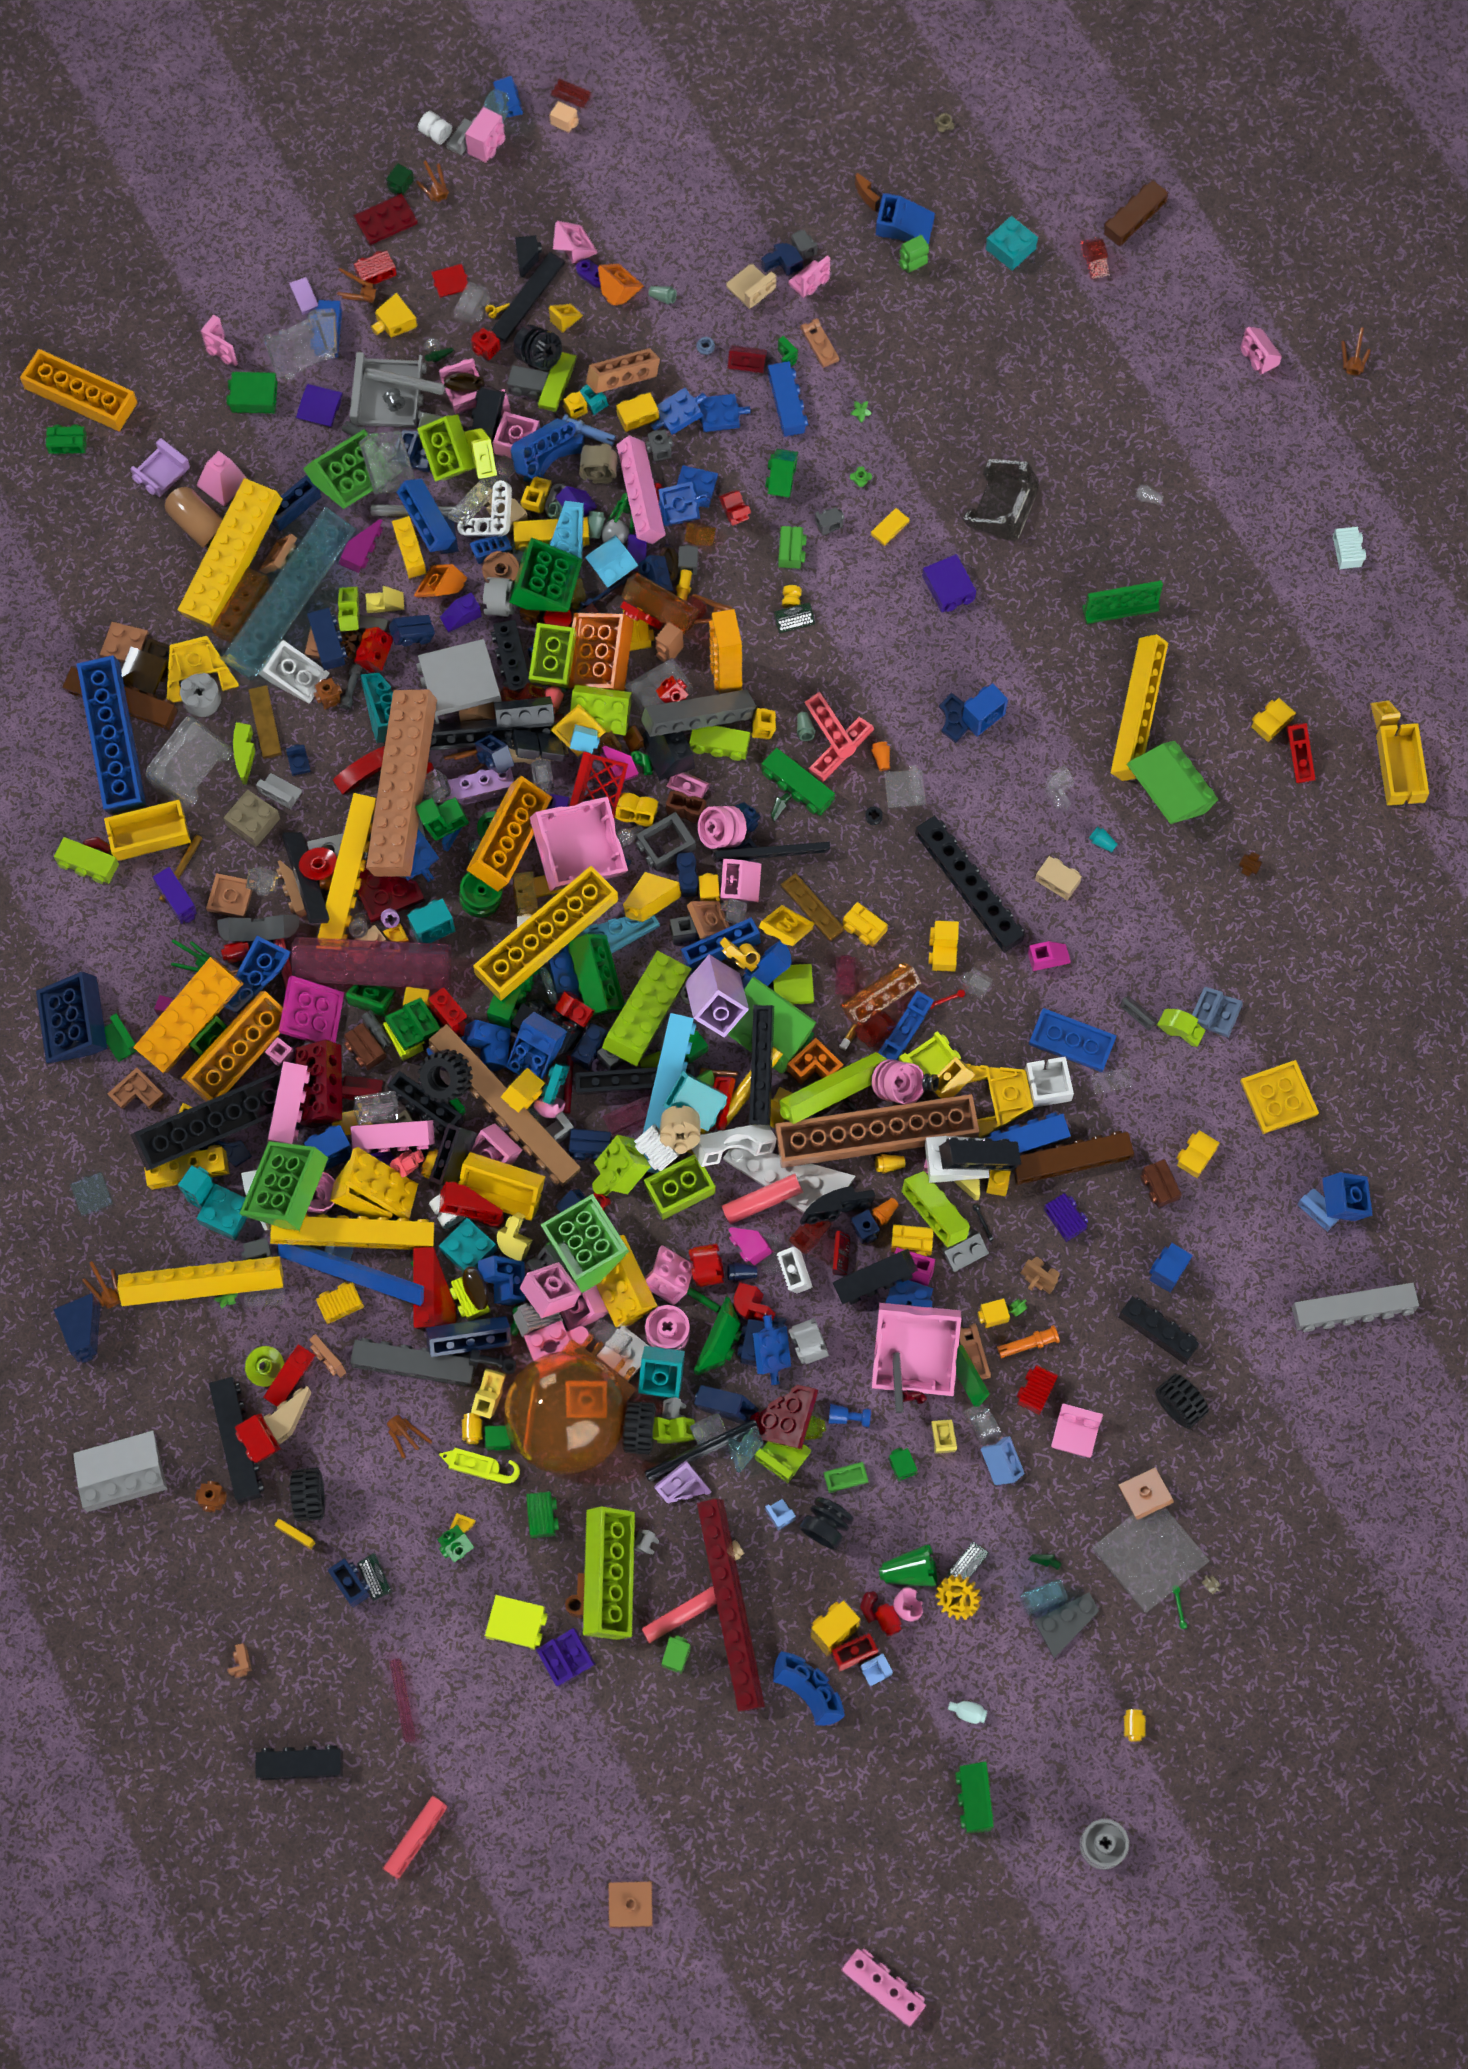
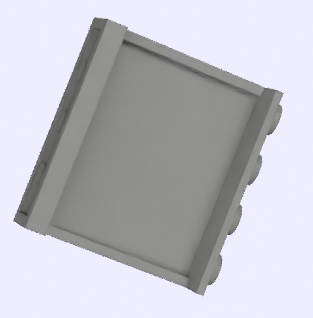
(367, 394)
(459, 677)

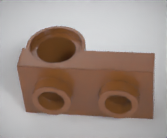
(579, 1597)

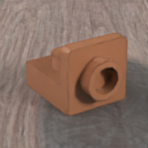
(242, 1658)

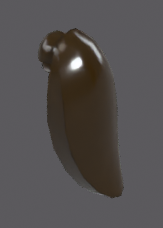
(464, 382)
(671, 560)
(475, 1287)

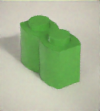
(914, 254)

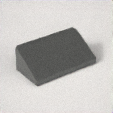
(370, 622)
(1138, 1013)

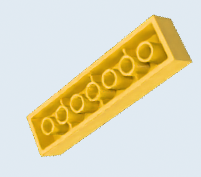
(230, 552)
(545, 933)

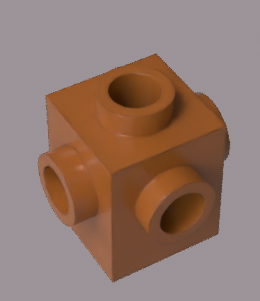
(327, 693)
(216, 1501)

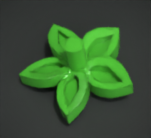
(861, 410)
(226, 1299)

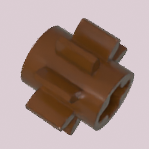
(1250, 864)

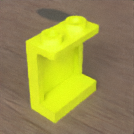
(482, 452)
(932, 1055)
(516, 1622)

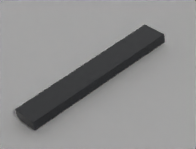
(527, 296)
(772, 851)
(308, 888)
(761, 1065)

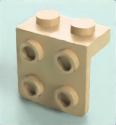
(752, 285)

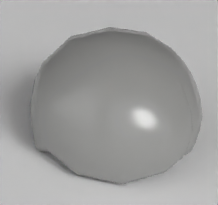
(611, 529)

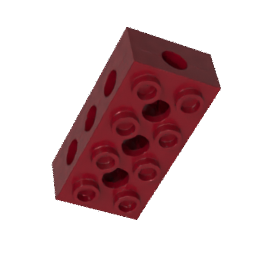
(324, 1086)

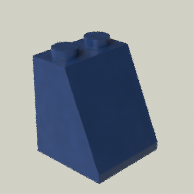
(80, 1326)

